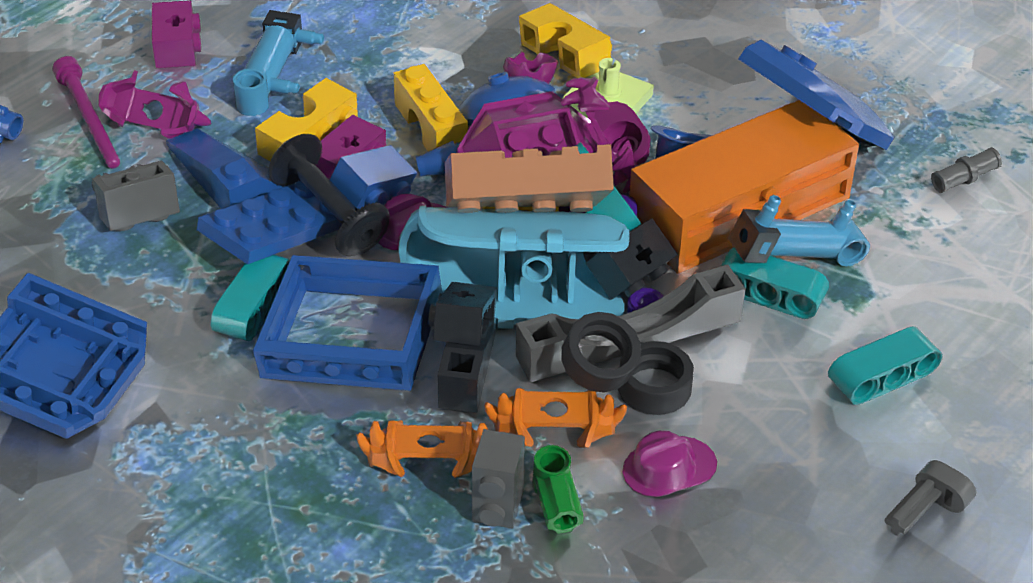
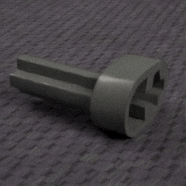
(935, 484)

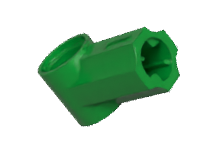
(556, 489)

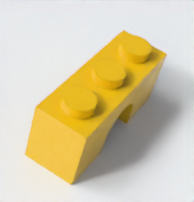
(578, 43)
(424, 100)
(324, 110)

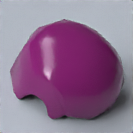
(540, 68)

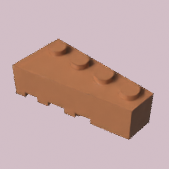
(529, 180)

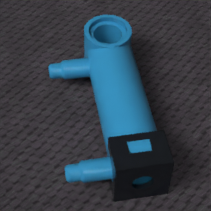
(280, 38)
(761, 236)

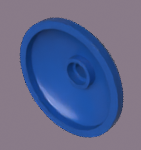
(501, 88)

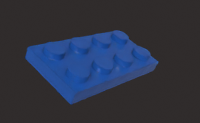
(269, 223)

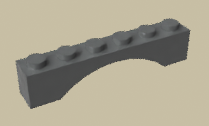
(696, 306)

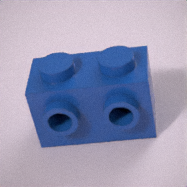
(373, 176)

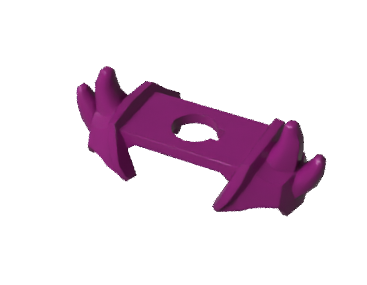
(590, 101)
(126, 103)

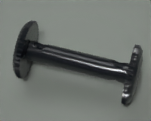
(360, 227)

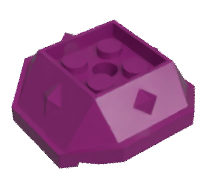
(529, 124)

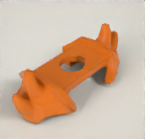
(583, 410)
(400, 440)

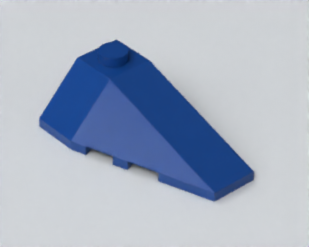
(221, 169)

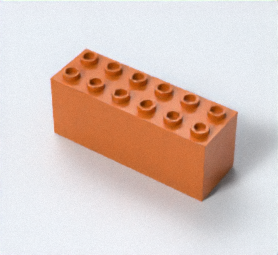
(706, 185)

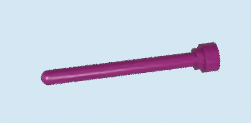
(69, 74)

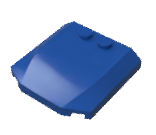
(799, 78)
(65, 356)

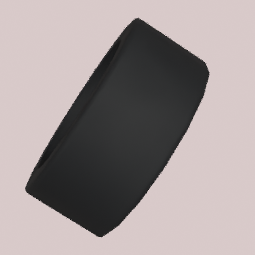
(613, 329)
(660, 399)

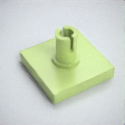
(619, 86)

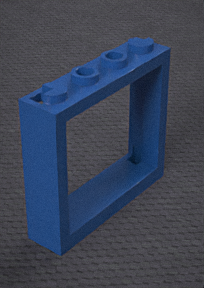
(346, 364)

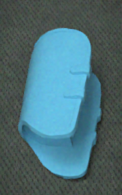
(523, 253)

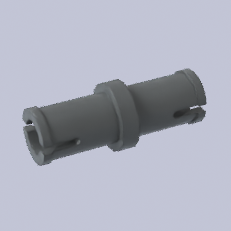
(966, 170)

